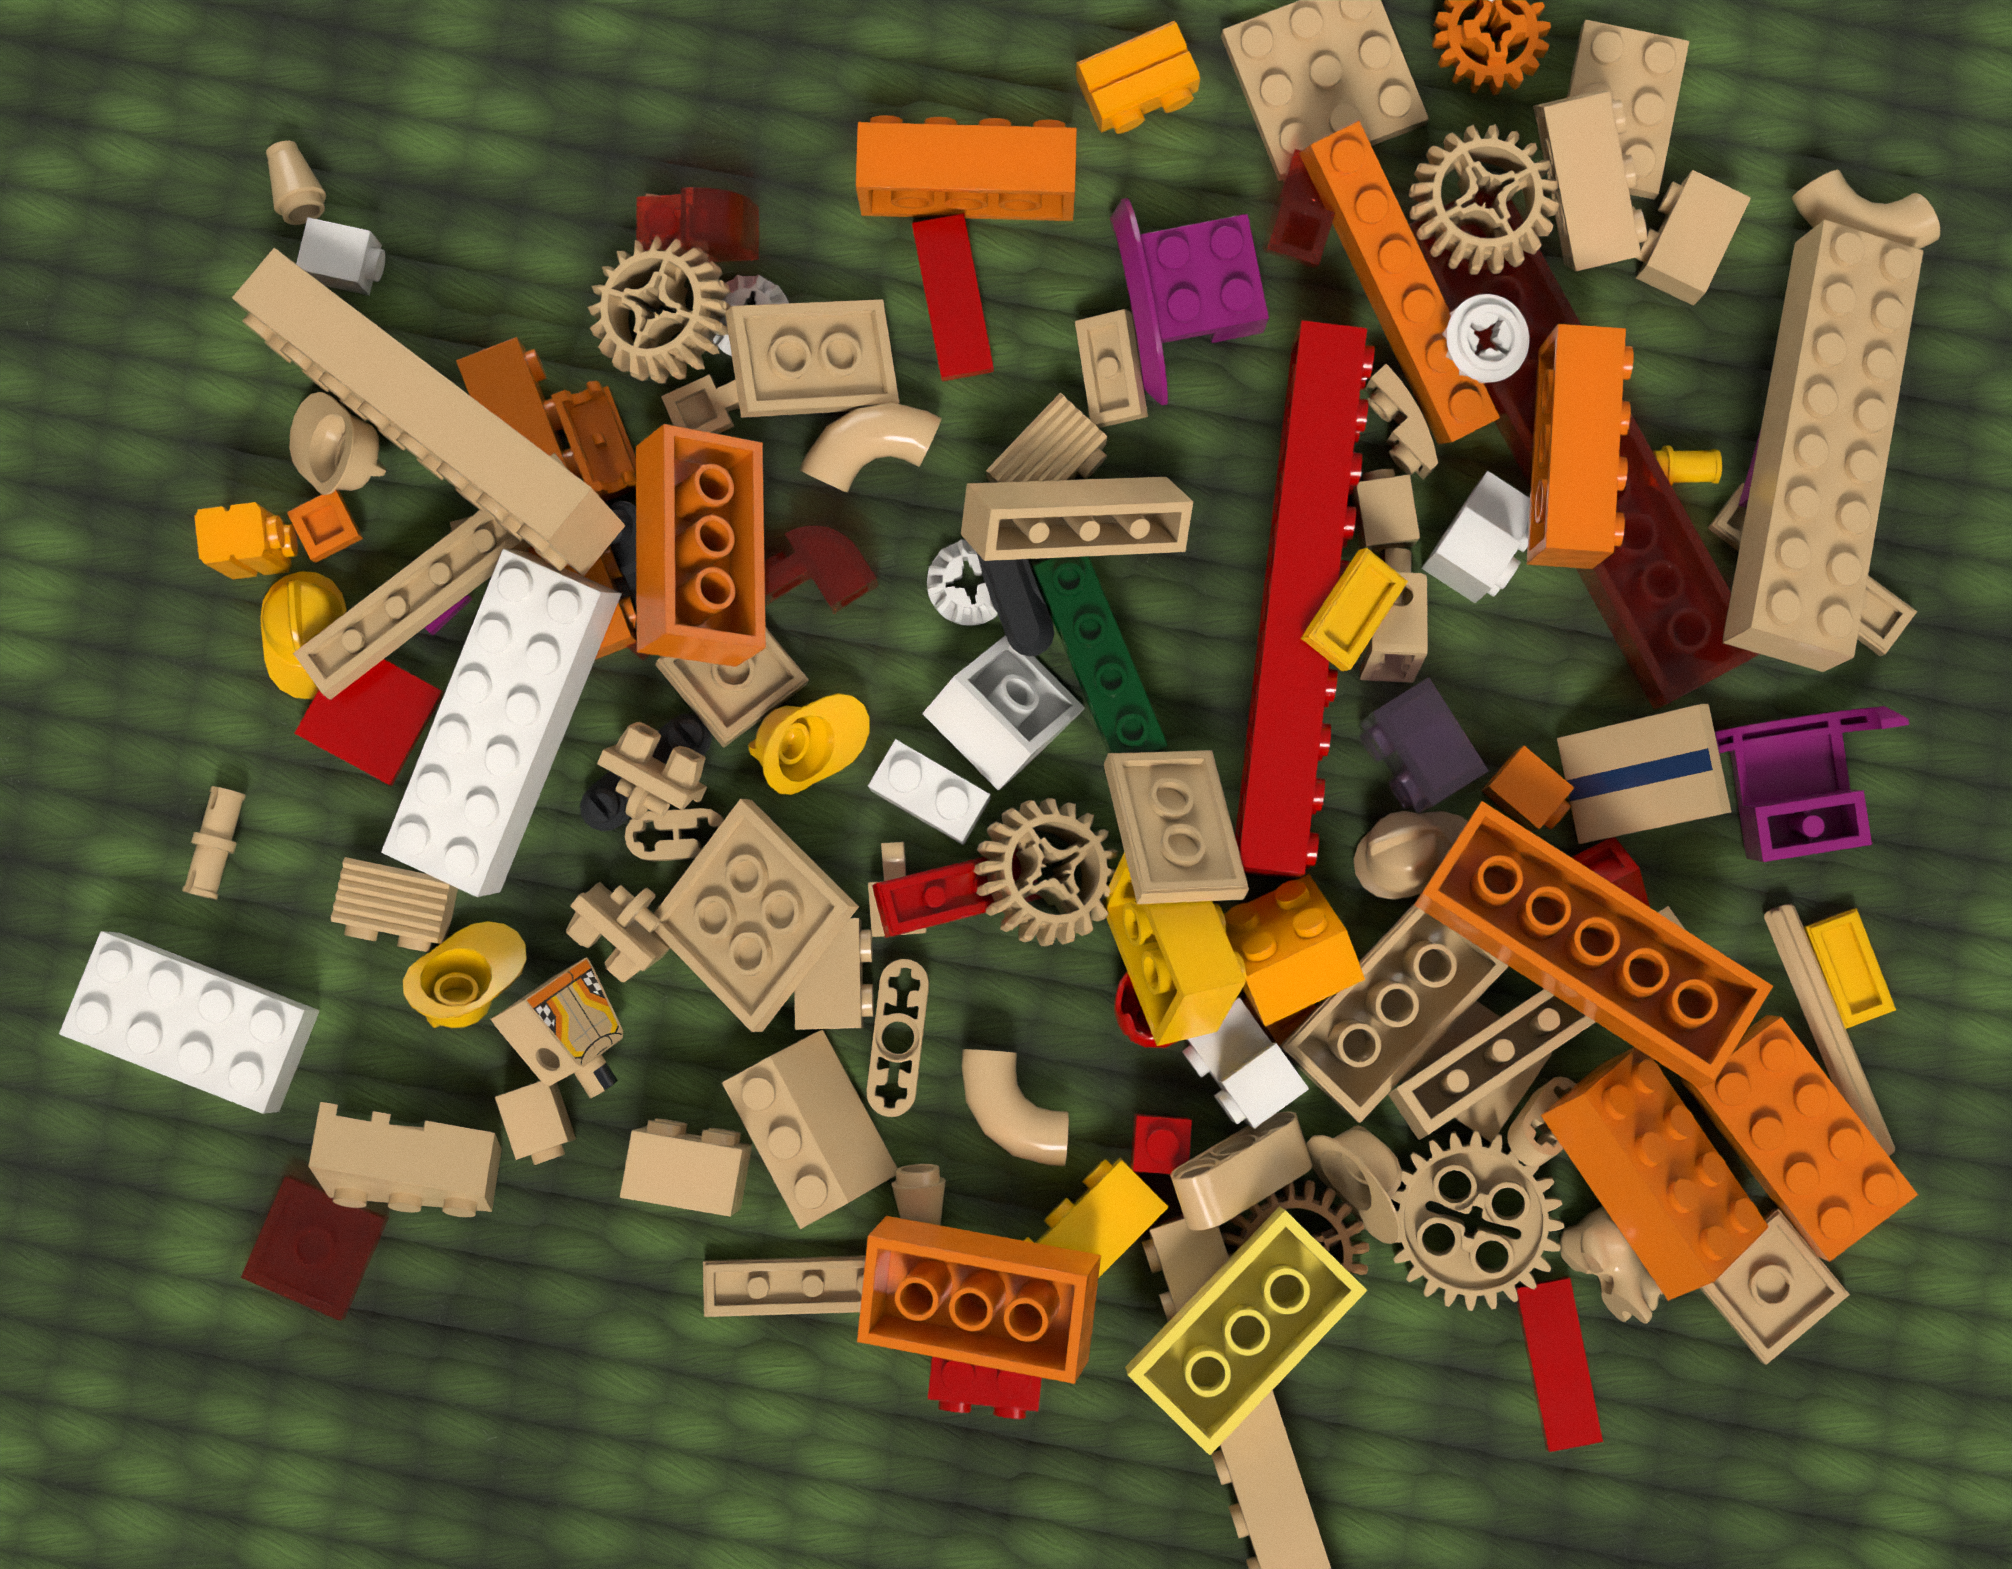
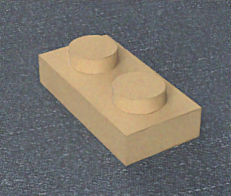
(1111, 368)

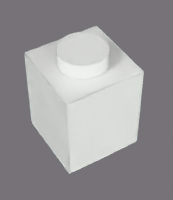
(341, 256)

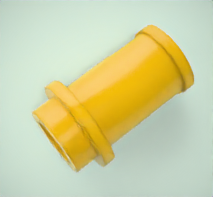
(1690, 465)

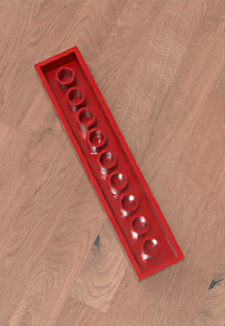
(1301, 570)

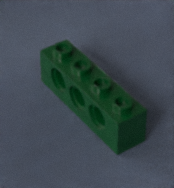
(1099, 656)

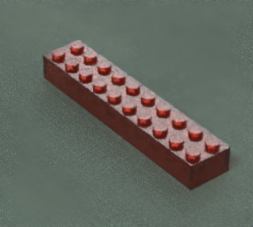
(1661, 583)

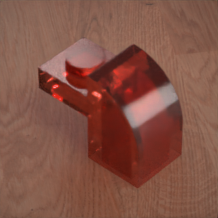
(702, 218)
(1298, 219)
(826, 559)

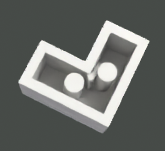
(1482, 540)
(1247, 1067)

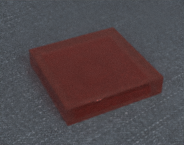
(314, 1248)

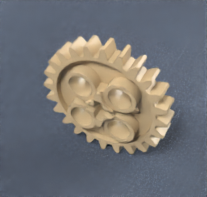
(1458, 1267)

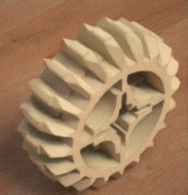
(1466, 160)
(652, 351)
(1033, 855)

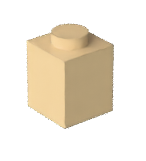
(1385, 511)
(536, 1121)

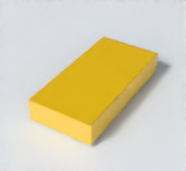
(1354, 609)
(1850, 967)

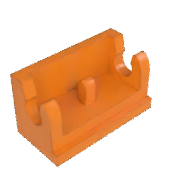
(598, 440)

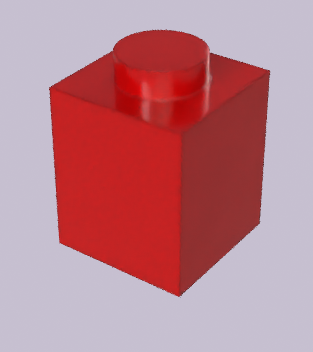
(1160, 1143)

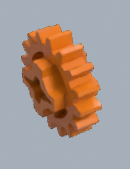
(1469, 40)

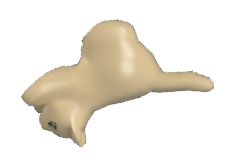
(1602, 1250)

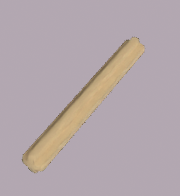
(1825, 1019)

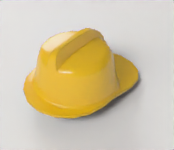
(290, 617)
(810, 741)
(465, 974)

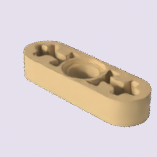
(905, 1079)

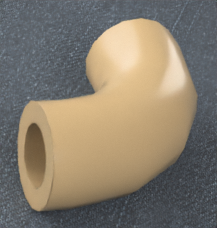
(1903, 221)
(868, 435)
(1007, 1114)

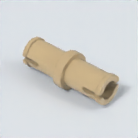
(214, 842)

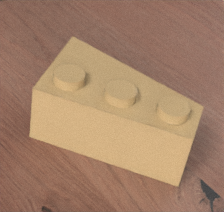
(404, 1163)

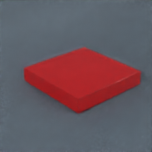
(373, 720)

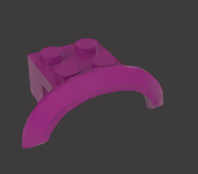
(1188, 286)
(1797, 782)

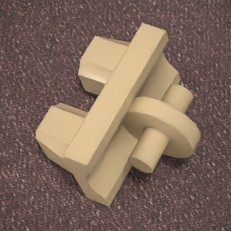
(649, 781)
(622, 922)

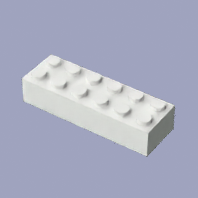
(500, 723)

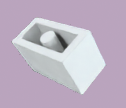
(929, 792)

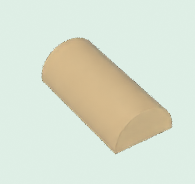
(1379, 1029)

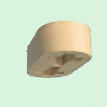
(672, 821)
(1522, 1131)

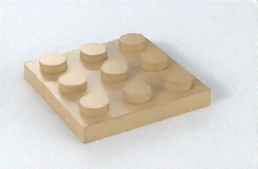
(1321, 70)
(752, 915)

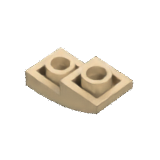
(1411, 440)

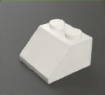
(1002, 711)

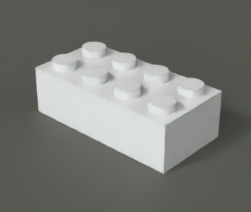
(189, 1022)

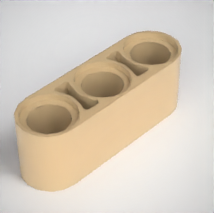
(1241, 1171)

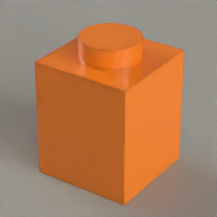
(1529, 791)

